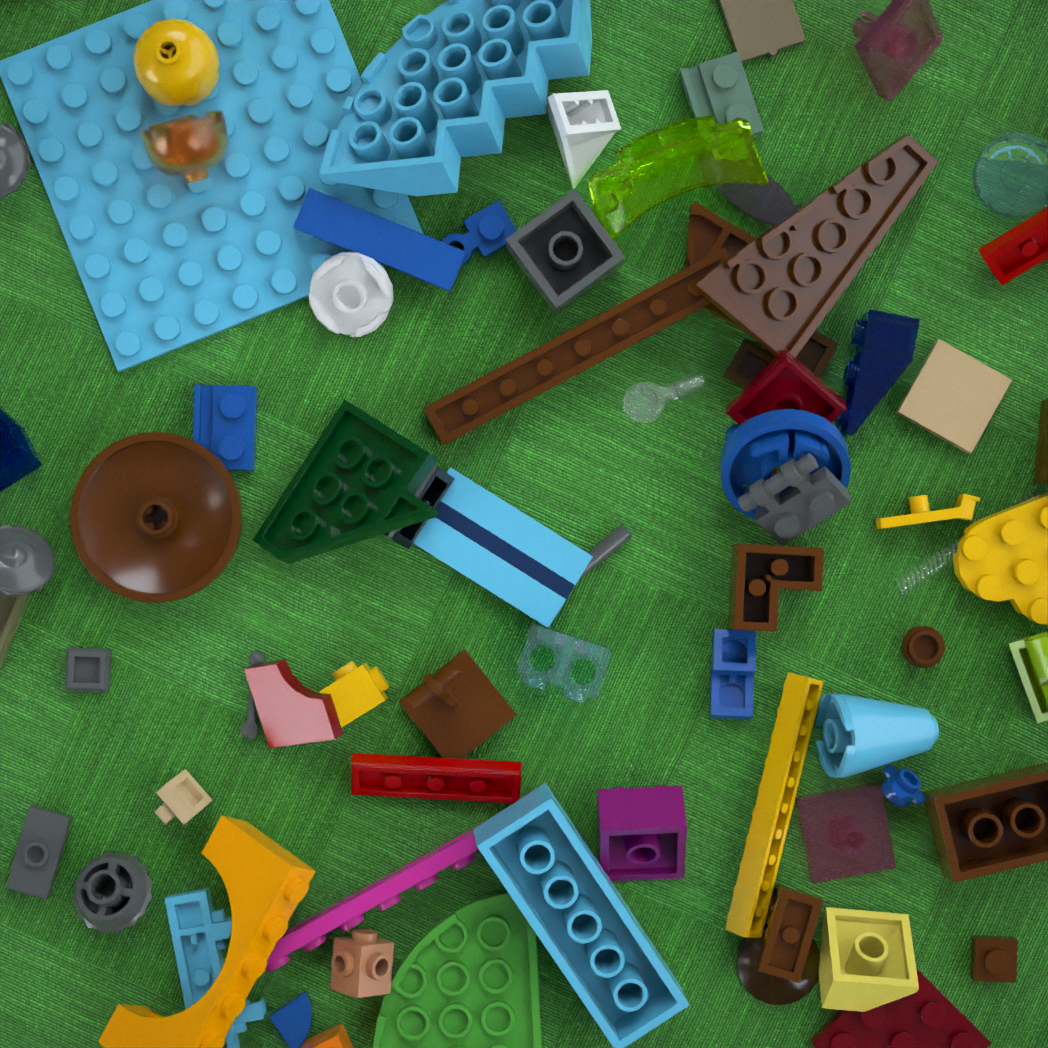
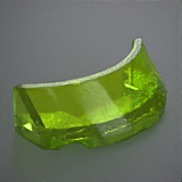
(673, 162)

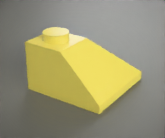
(865, 959)

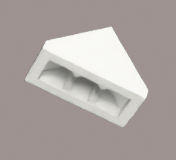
(582, 128)

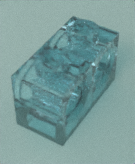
(567, 651)

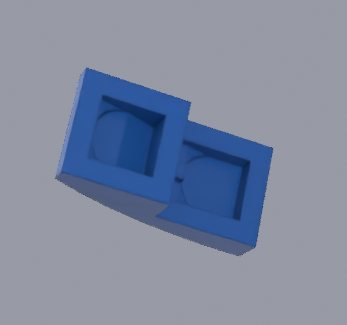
(732, 674)

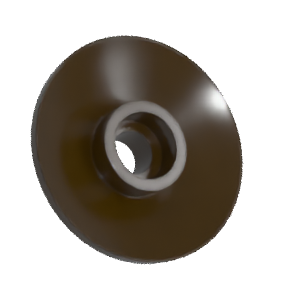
(769, 987)

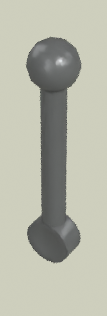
(249, 728)

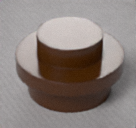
(923, 646)

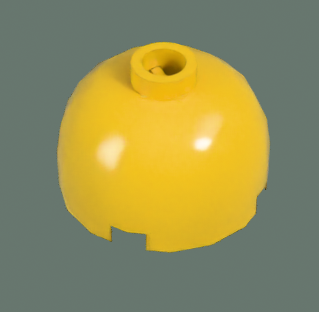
(177, 78)

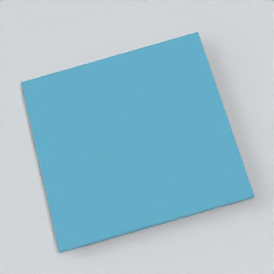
(210, 253)

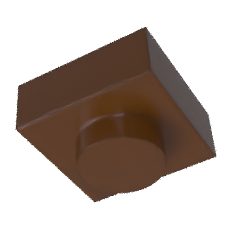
(993, 958)

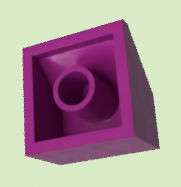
(642, 832)

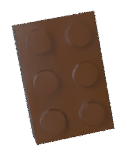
(990, 823)

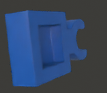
(485, 232)

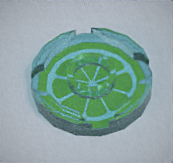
(1012, 174)

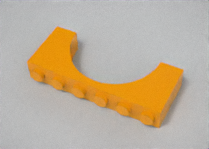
(263, 893)

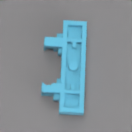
(198, 943)

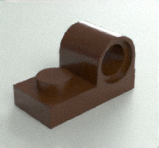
(789, 933)

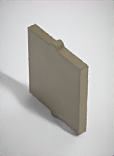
(761, 26)

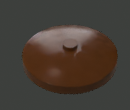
(156, 517)

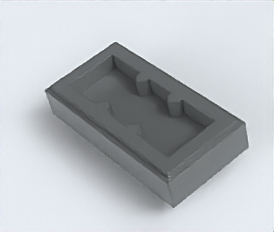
(39, 852)

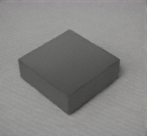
(88, 669)

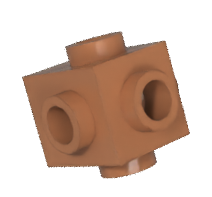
(362, 964)

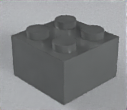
(565, 251)

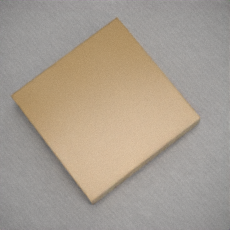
(953, 396)

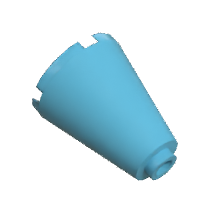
(869, 733)

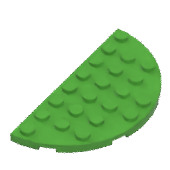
(467, 983)

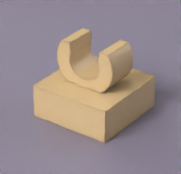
(181, 798)

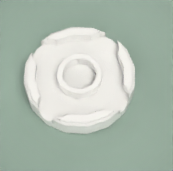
(351, 294)

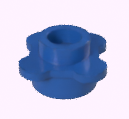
(902, 786)

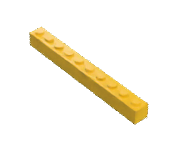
(774, 805)

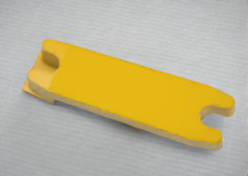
(921, 513)

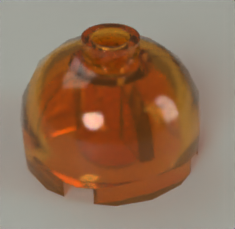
(187, 145)

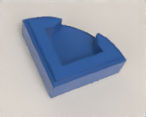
(294, 1019)

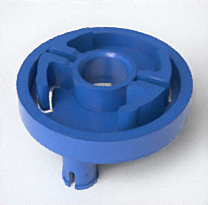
(773, 440)

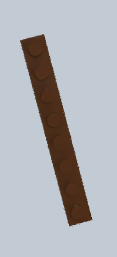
(571, 352)

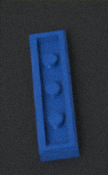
(380, 239)

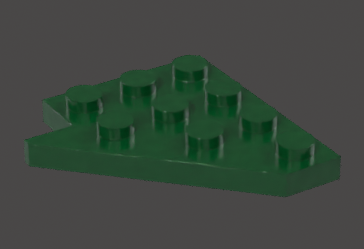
(348, 489)

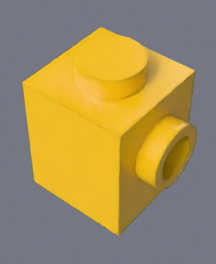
(356, 691)

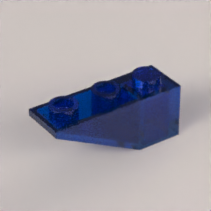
(881, 355)

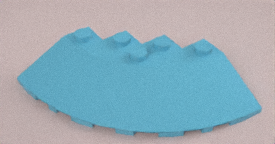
(450, 89)

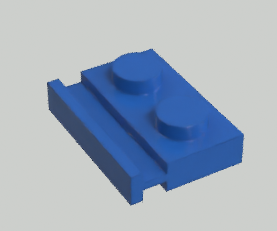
(227, 423)

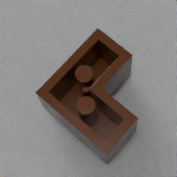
(759, 575)

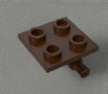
(457, 707)

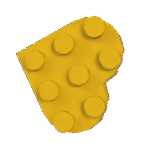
(1008, 558)

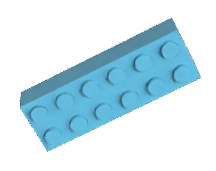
(580, 917)

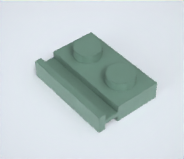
(721, 91)

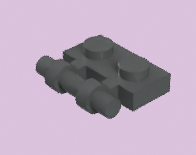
(800, 506)

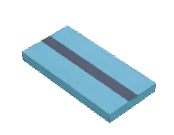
(503, 549)

